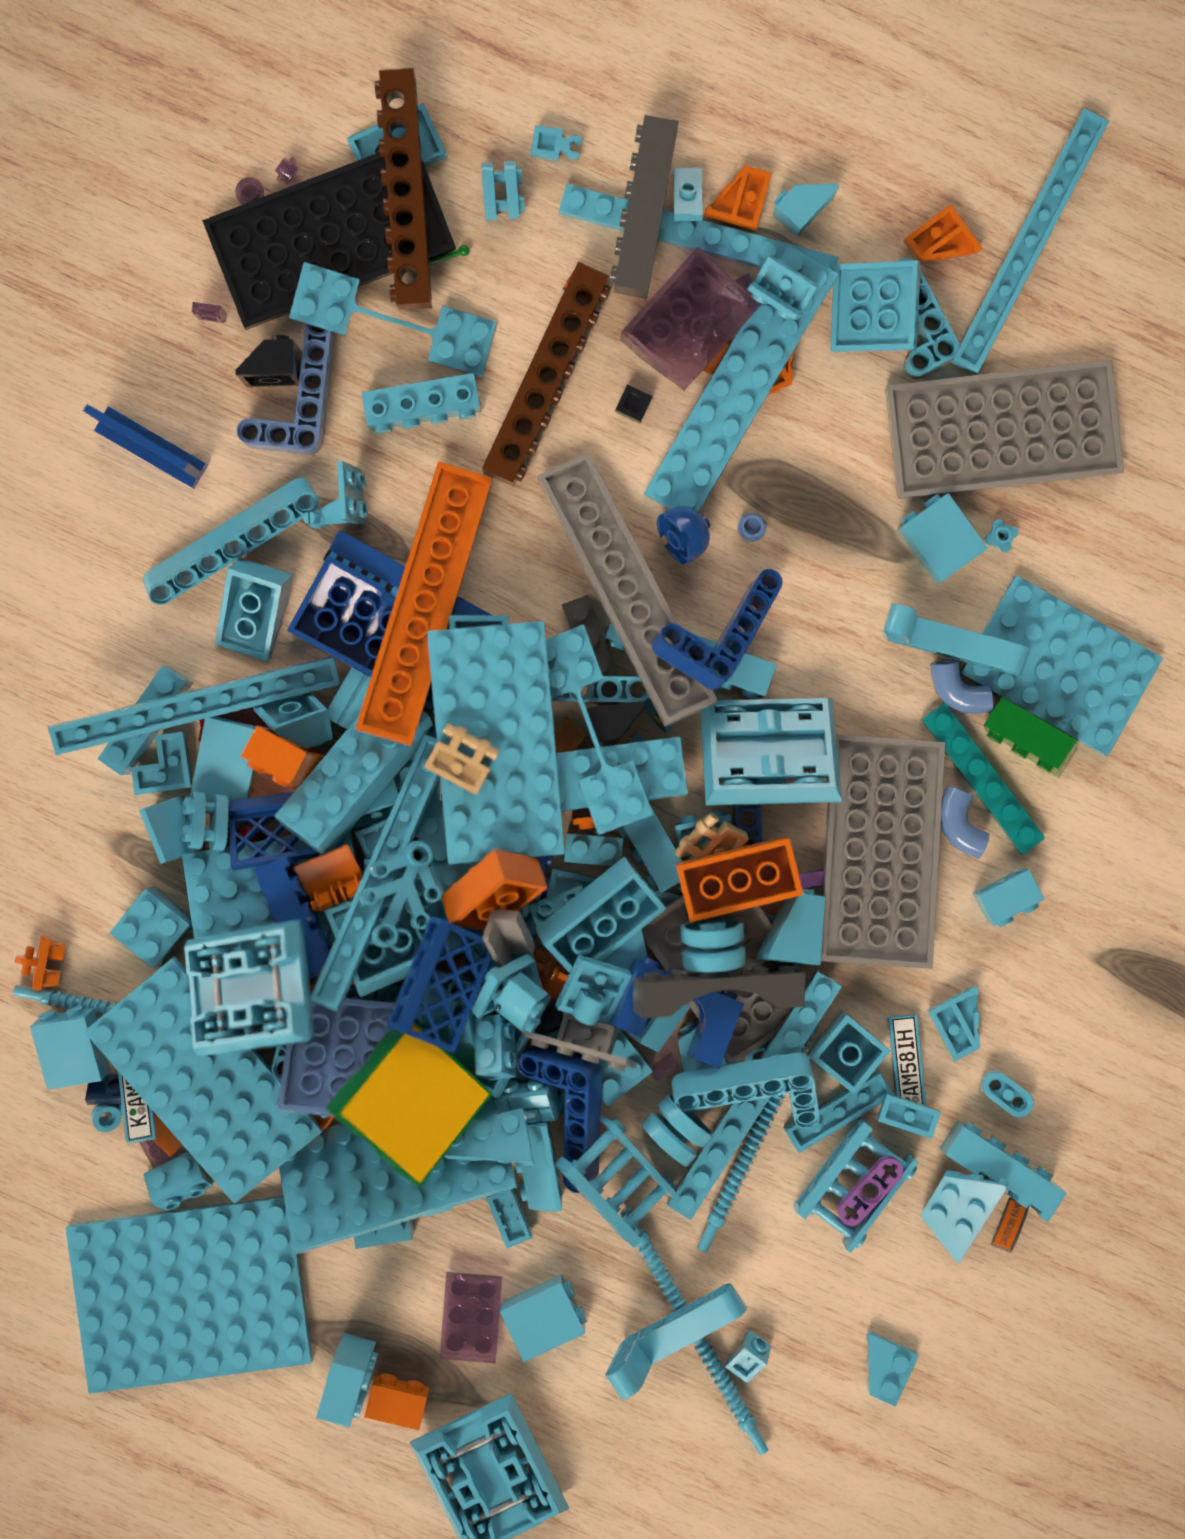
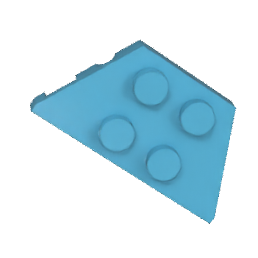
(961, 1209)

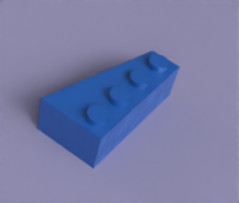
(290, 902)

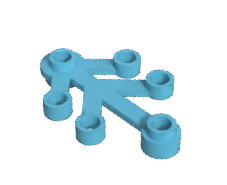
(403, 889)

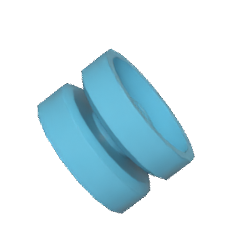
(713, 945)
(677, 1131)

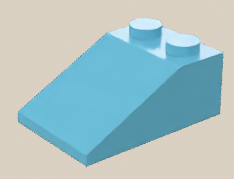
(252, 608)

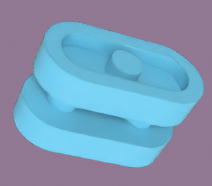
(514, 203)
(195, 832)

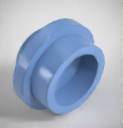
(751, 527)

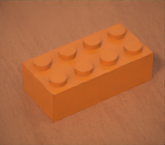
(739, 878)

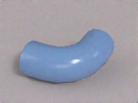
(955, 692)
(956, 824)

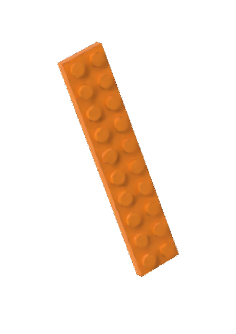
(423, 603)

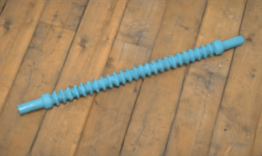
(48, 997)
(716, 1218)
(746, 1421)

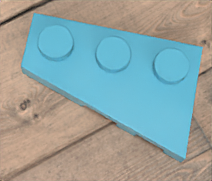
(495, 1138)

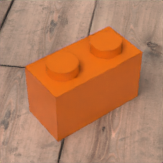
(397, 1401)

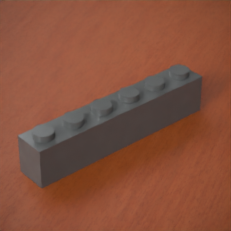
(645, 206)

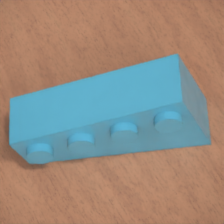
(993, 1162)

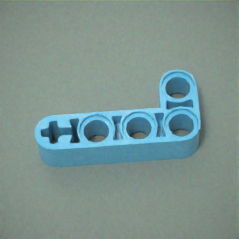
(930, 339)

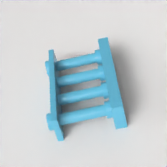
(827, 1180)
(610, 1207)

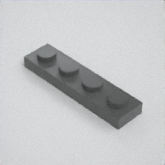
(580, 613)

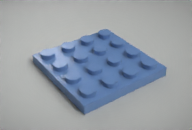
(338, 1049)

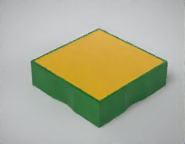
(409, 1103)

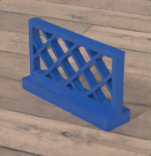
(148, 445)
(261, 811)
(419, 979)

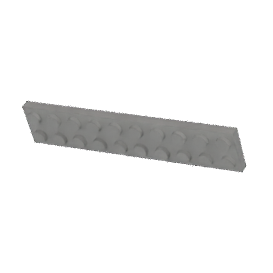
(621, 583)

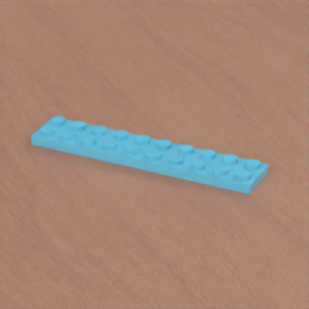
(735, 395)

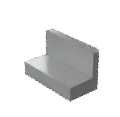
(506, 935)

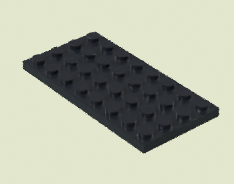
(321, 221)

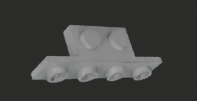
(593, 1042)

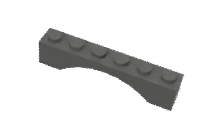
(665, 994)

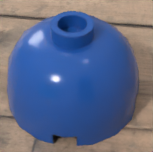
(685, 532)

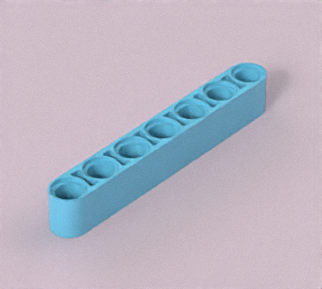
(221, 551)

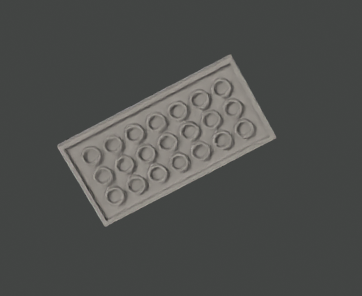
(1004, 429)
(883, 852)

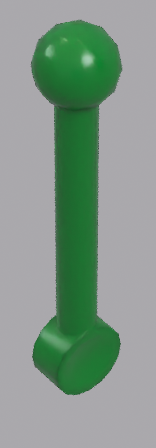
(463, 251)

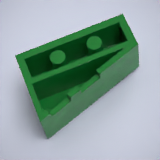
(1030, 737)

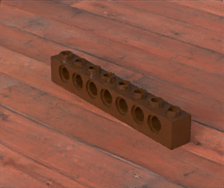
(402, 85)
(583, 281)

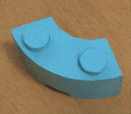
(522, 1003)

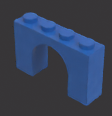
(716, 1017)

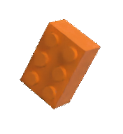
(281, 757)
(496, 883)

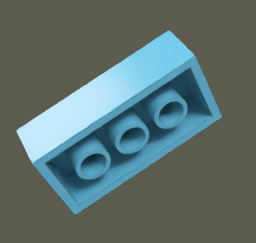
(601, 916)

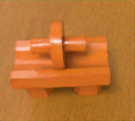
(42, 976)

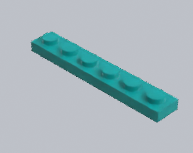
(983, 779)

